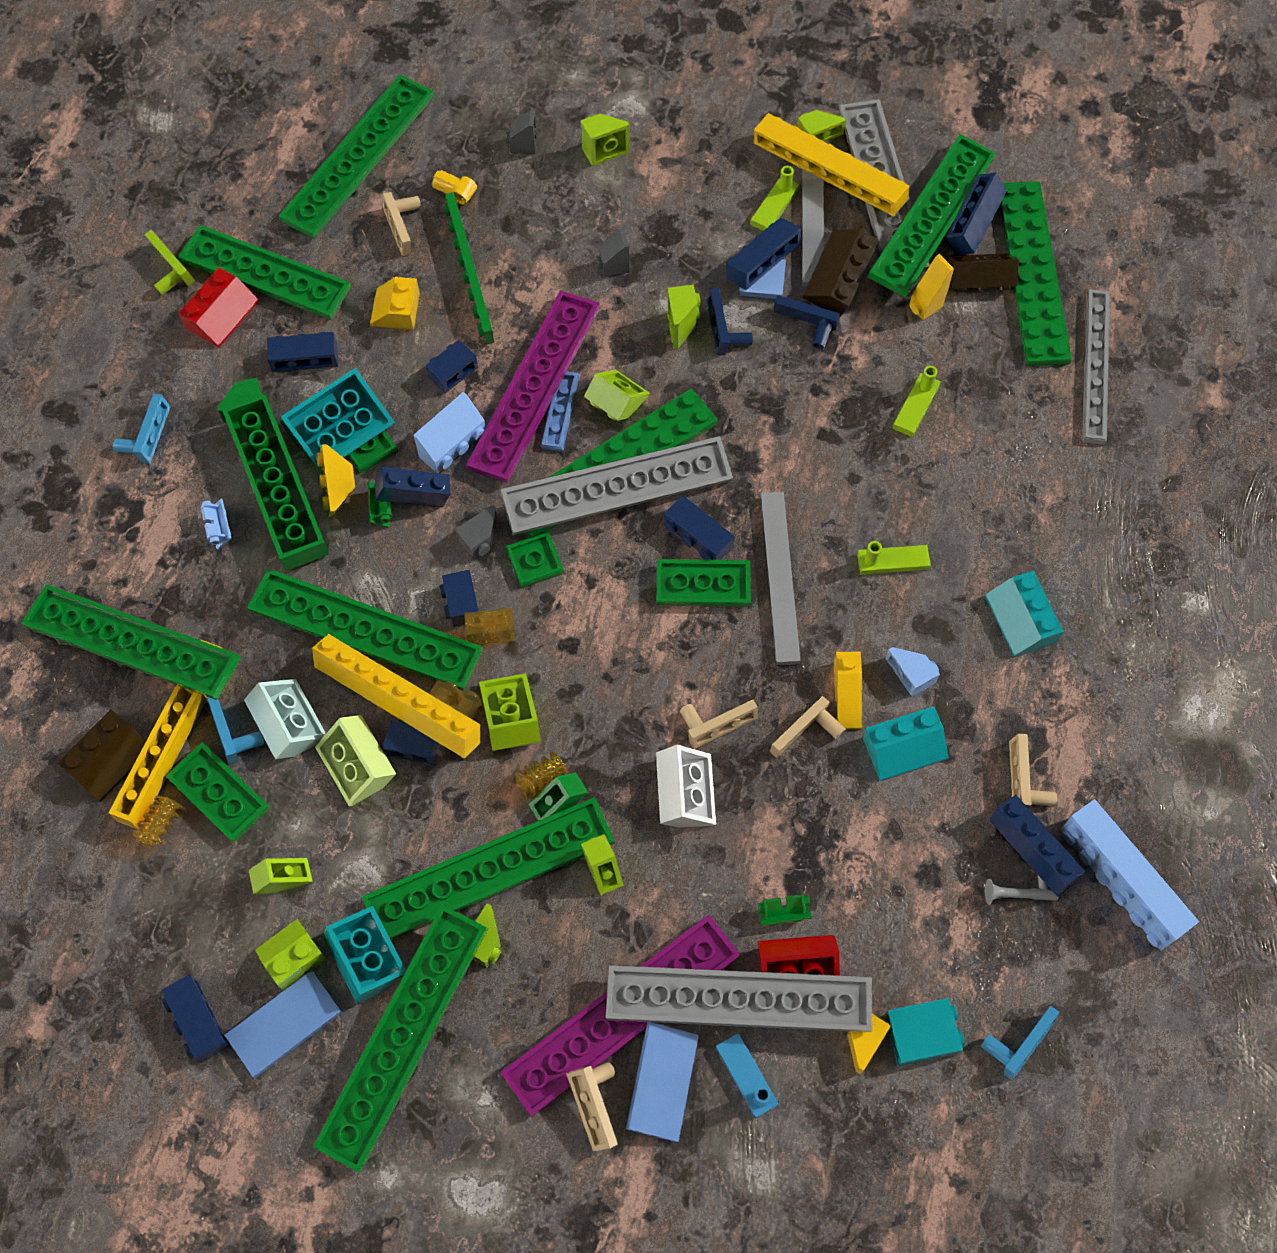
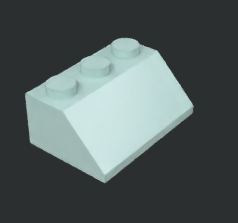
(284, 717)

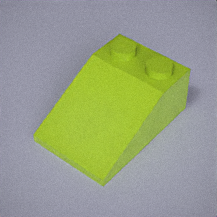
(509, 712)

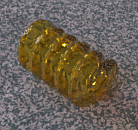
(539, 774)
(157, 821)

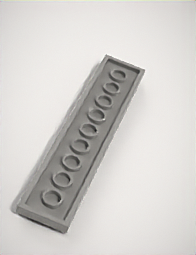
(872, 143)
(616, 485)
(739, 998)

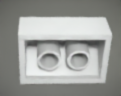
(685, 787)

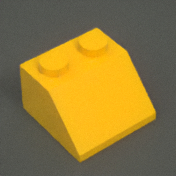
(396, 304)

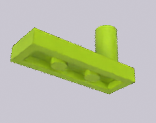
(776, 200)
(176, 275)
(917, 402)
(893, 559)

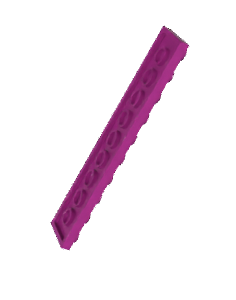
(533, 387)
(591, 1039)

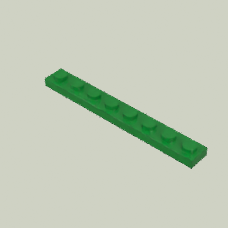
(469, 275)

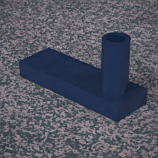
(823, 318)
(718, 324)

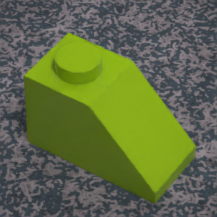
(822, 125)
(602, 864)
(279, 875)
(489, 948)

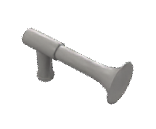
(1042, 893)

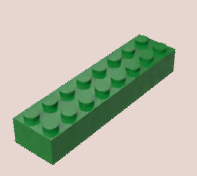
(275, 482)

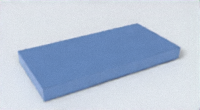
(283, 1024)
(662, 1082)

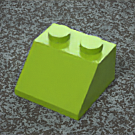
(604, 138)
(682, 312)
(615, 394)
(290, 955)

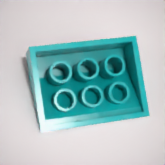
(339, 415)

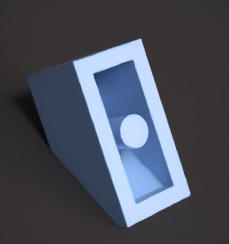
(913, 669)

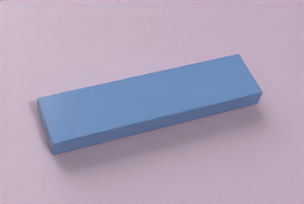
(560, 414)

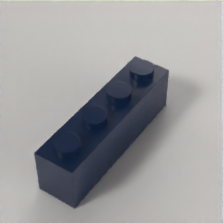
(976, 214)
(763, 253)
(1036, 845)

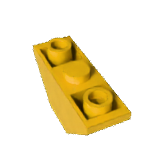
(336, 479)

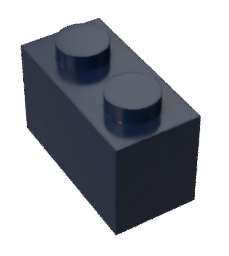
(451, 366)
(460, 596)
(409, 743)

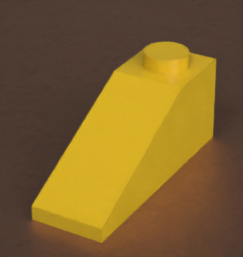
(932, 288)
(848, 689)

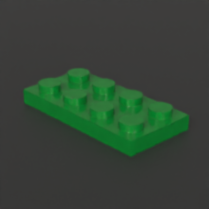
(703, 582)
(217, 792)

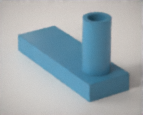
(149, 433)
(232, 746)
(1015, 1061)
(747, 1076)

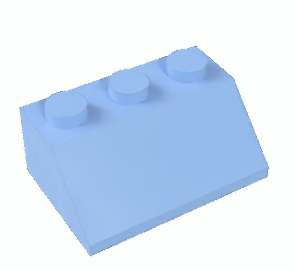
(449, 433)

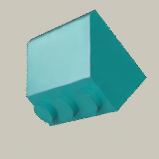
(1024, 614)
(906, 743)
(364, 954)

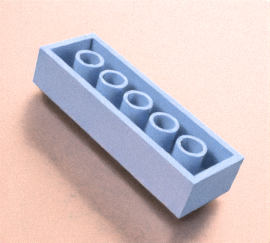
(1128, 875)

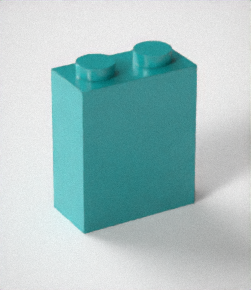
(924, 1032)

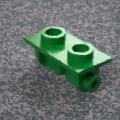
(379, 511)
(773, 912)

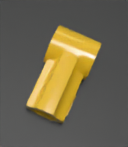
(462, 188)

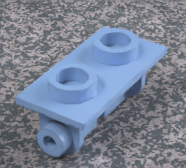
(218, 530)

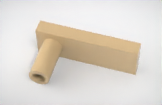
(392, 211)
(815, 712)
(702, 733)
(1021, 775)
(590, 1104)

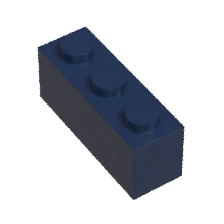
(302, 352)
(412, 487)
(698, 530)
(194, 1019)

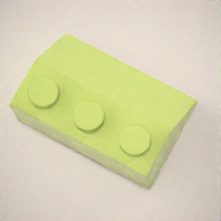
(354, 759)

